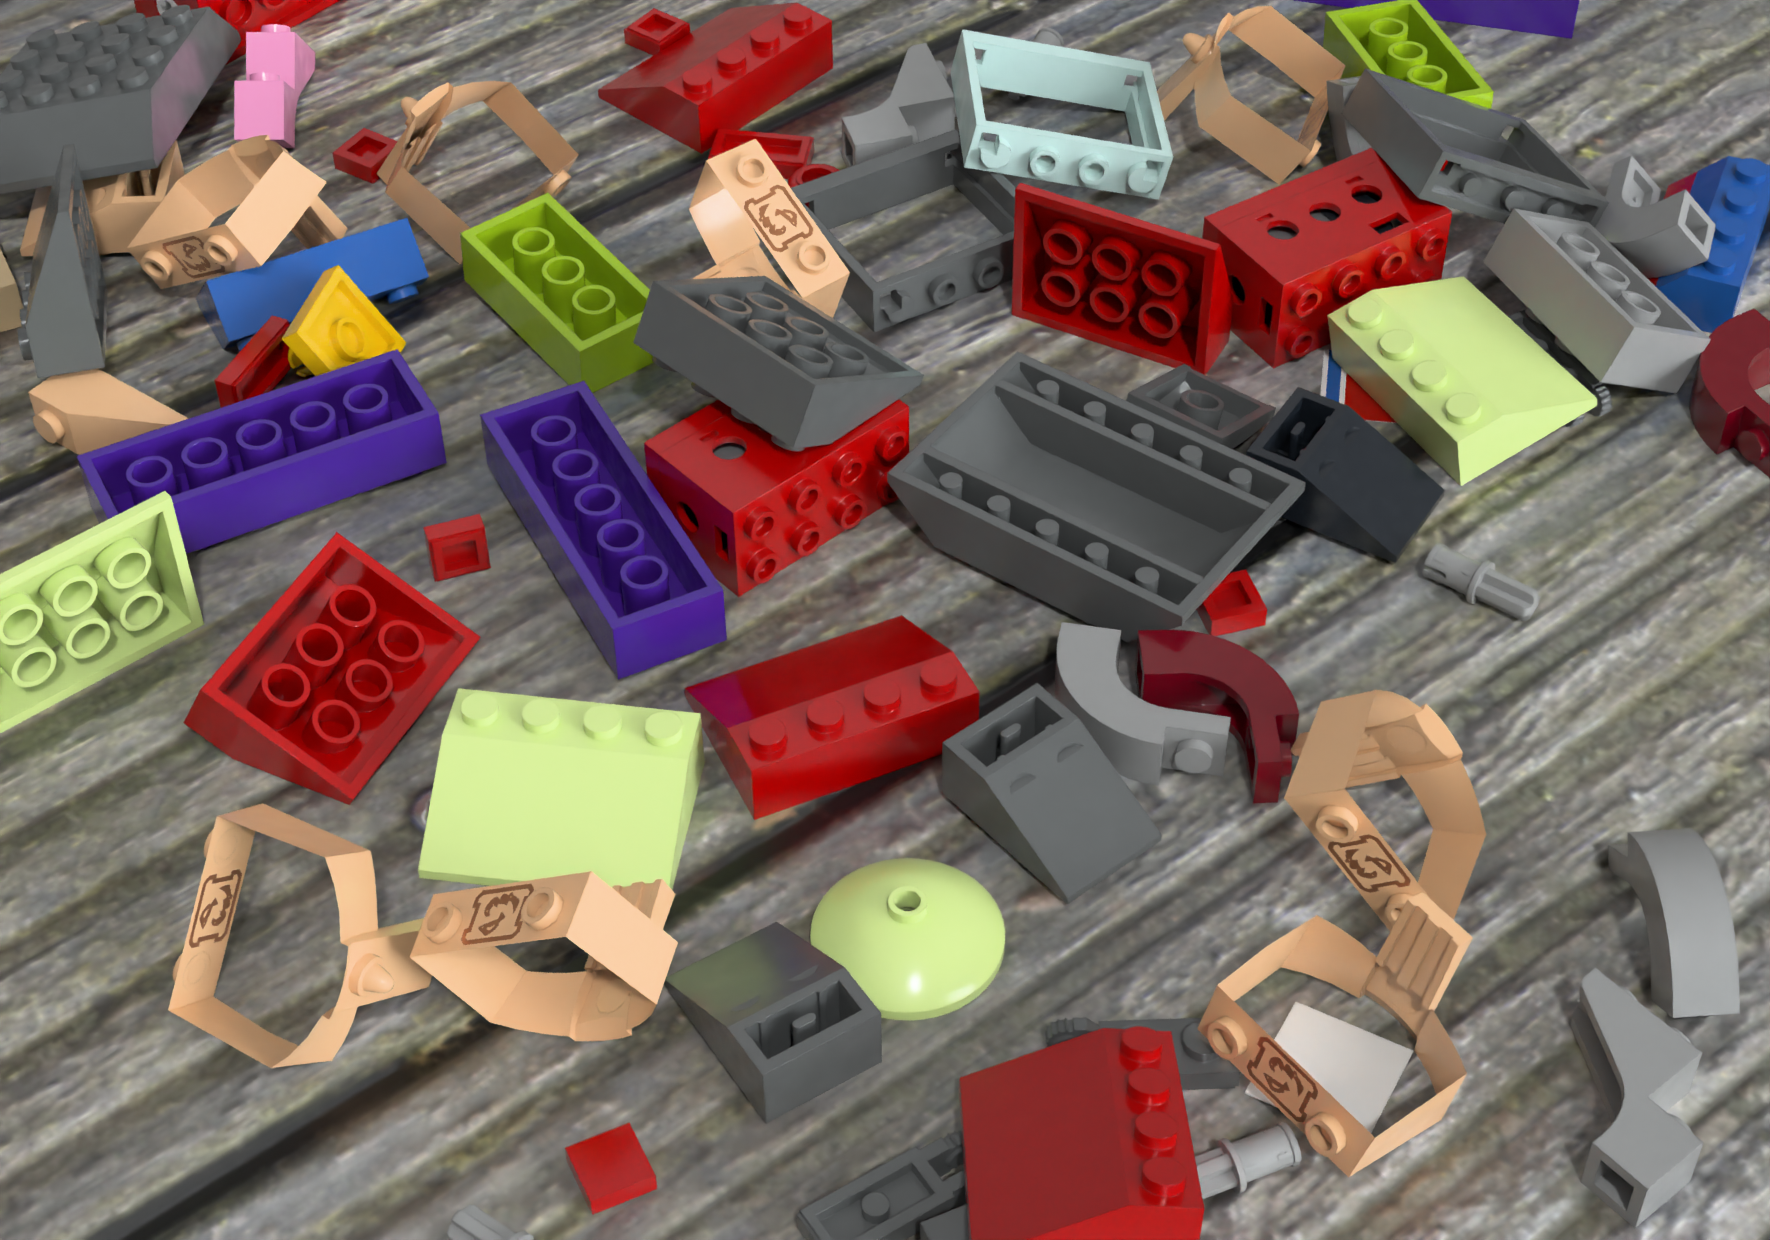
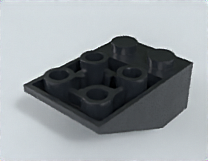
(1354, 477)

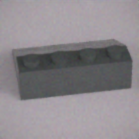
(66, 286)
(771, 357)

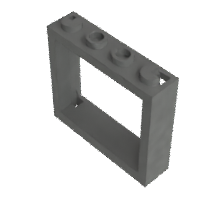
(1484, 172)
(897, 179)

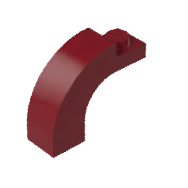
(1723, 394)
(1224, 679)

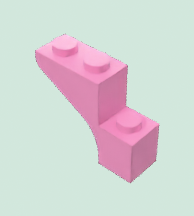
(275, 77)

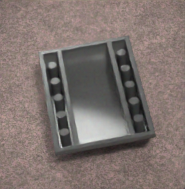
(109, 91)
(1088, 498)

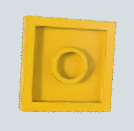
(337, 327)

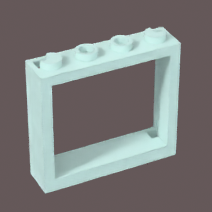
(1068, 77)

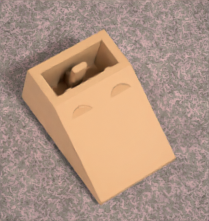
(116, 204)

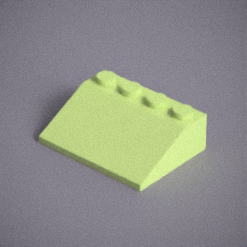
(1454, 372)
(93, 607)
(560, 790)

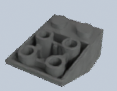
(1046, 793)
(780, 1018)

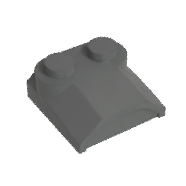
(1203, 405)

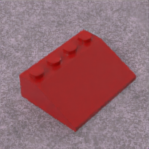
(726, 72)
(1119, 280)
(331, 674)
(835, 713)
(1081, 1143)

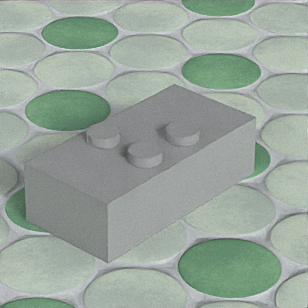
(1595, 302)

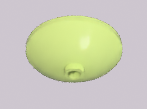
(916, 959)

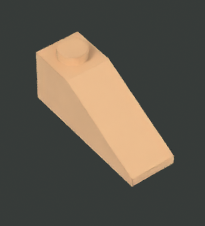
(94, 411)

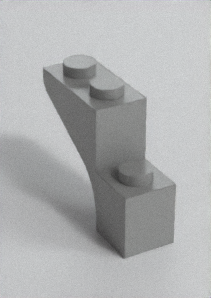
(915, 111)
(1640, 1075)

